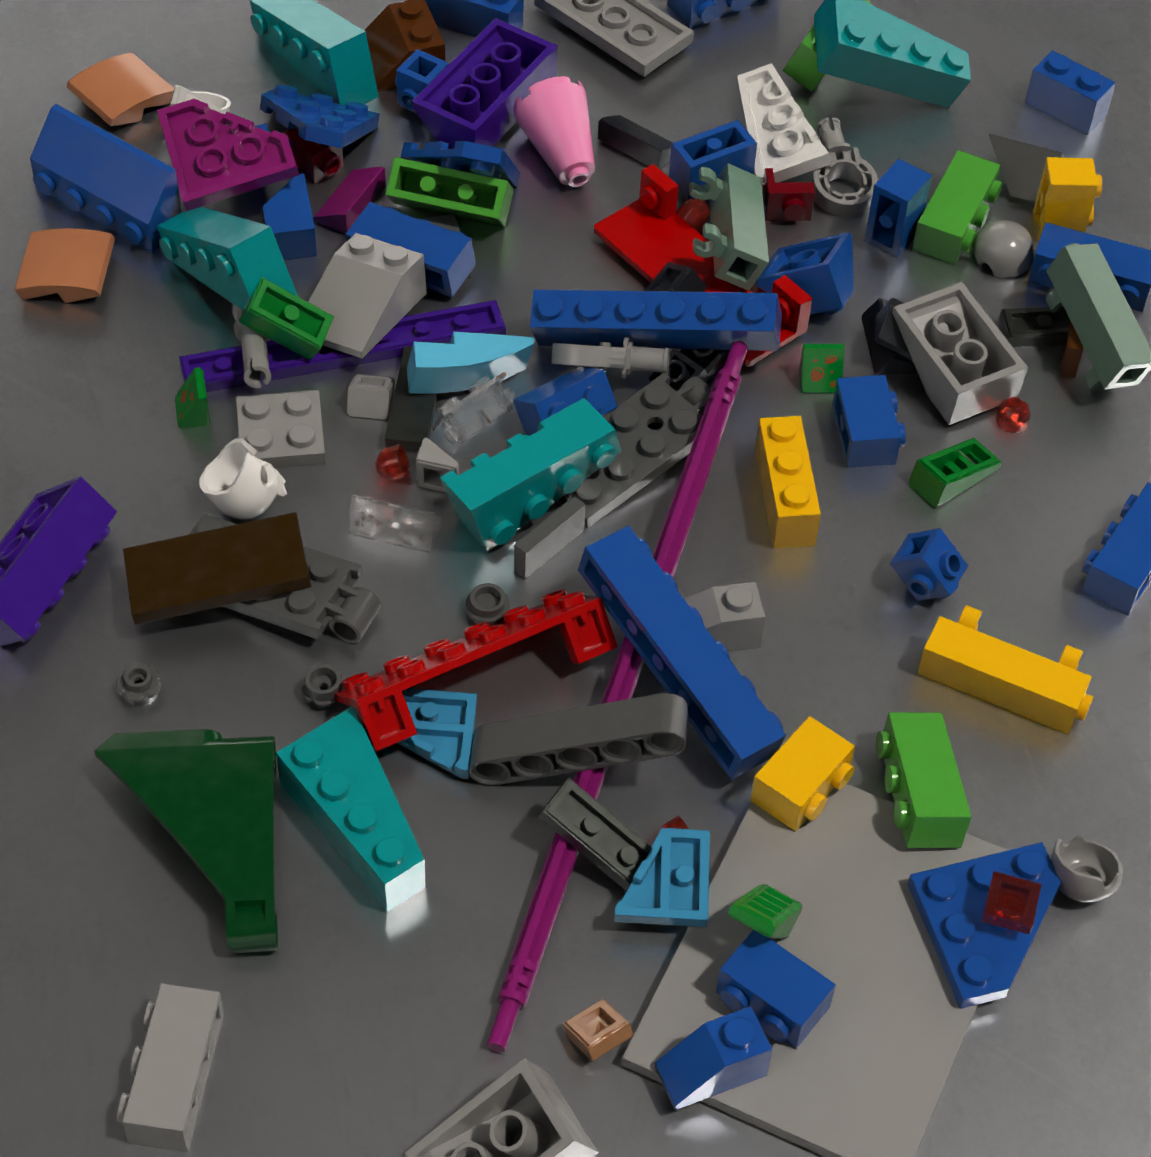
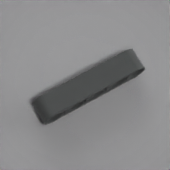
(579, 739)

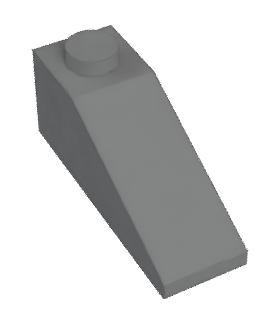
(732, 614)

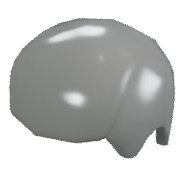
(1004, 248)
(1086, 869)

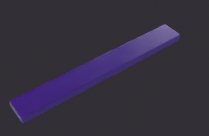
(225, 366)

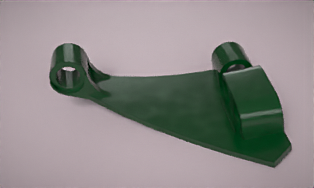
(218, 808)

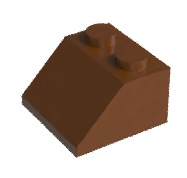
(397, 35)

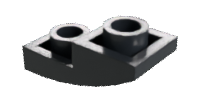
(692, 363)

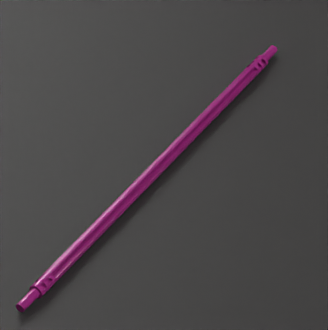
(621, 686)

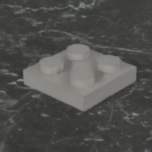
(283, 427)

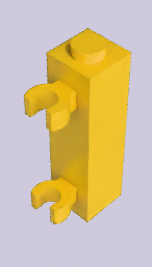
(1006, 673)

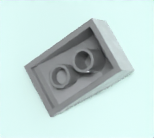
(368, 292)
(959, 353)
(511, 1118)

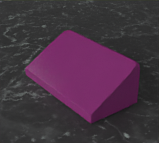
(351, 198)

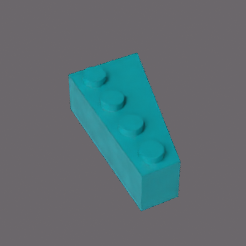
(319, 47)
(887, 53)
(224, 252)
(531, 473)
(352, 804)

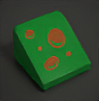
(821, 367)
(192, 401)

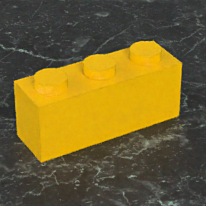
(787, 482)

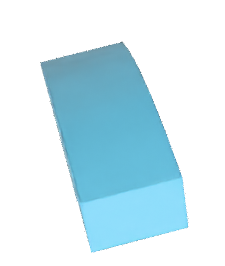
(464, 361)

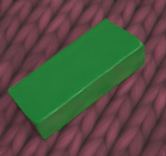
(286, 319)

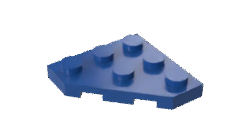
(319, 117)
(465, 157)
(951, 901)

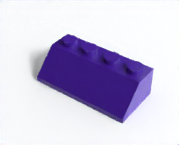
(480, 86)
(46, 550)

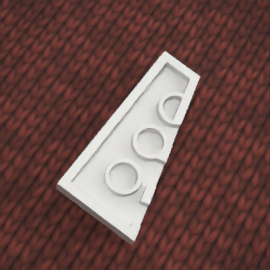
(779, 127)

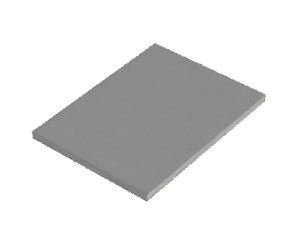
(893, 1026)

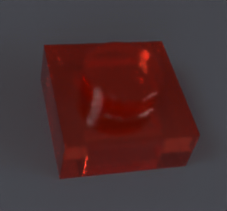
(1011, 902)

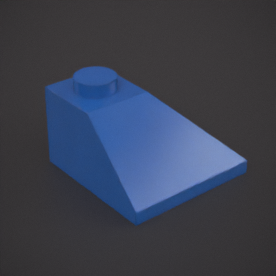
(817, 267)

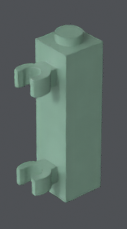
(736, 225)
(1099, 317)

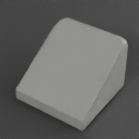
(370, 396)
(432, 464)

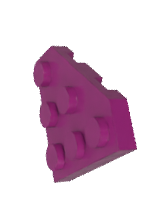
(221, 153)

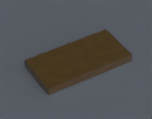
(215, 568)

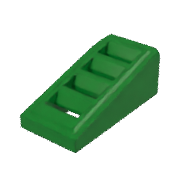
(950, 473)
(767, 911)

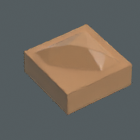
(598, 1029)

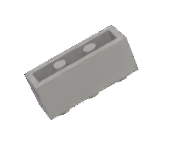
(171, 1067)

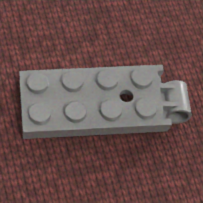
(624, 29)

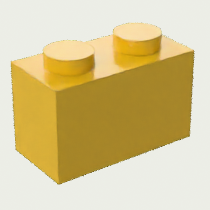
(1067, 194)
(803, 774)

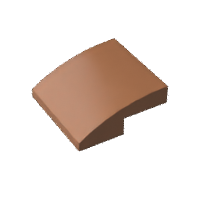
(120, 88)
(65, 263)

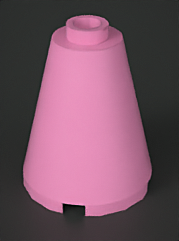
(559, 127)

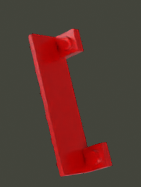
(652, 234)
(380, 696)

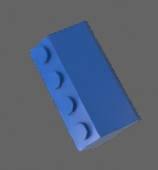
(104, 177)

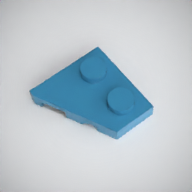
(443, 727)
(670, 882)

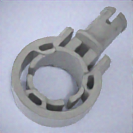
(846, 167)
(628, 357)

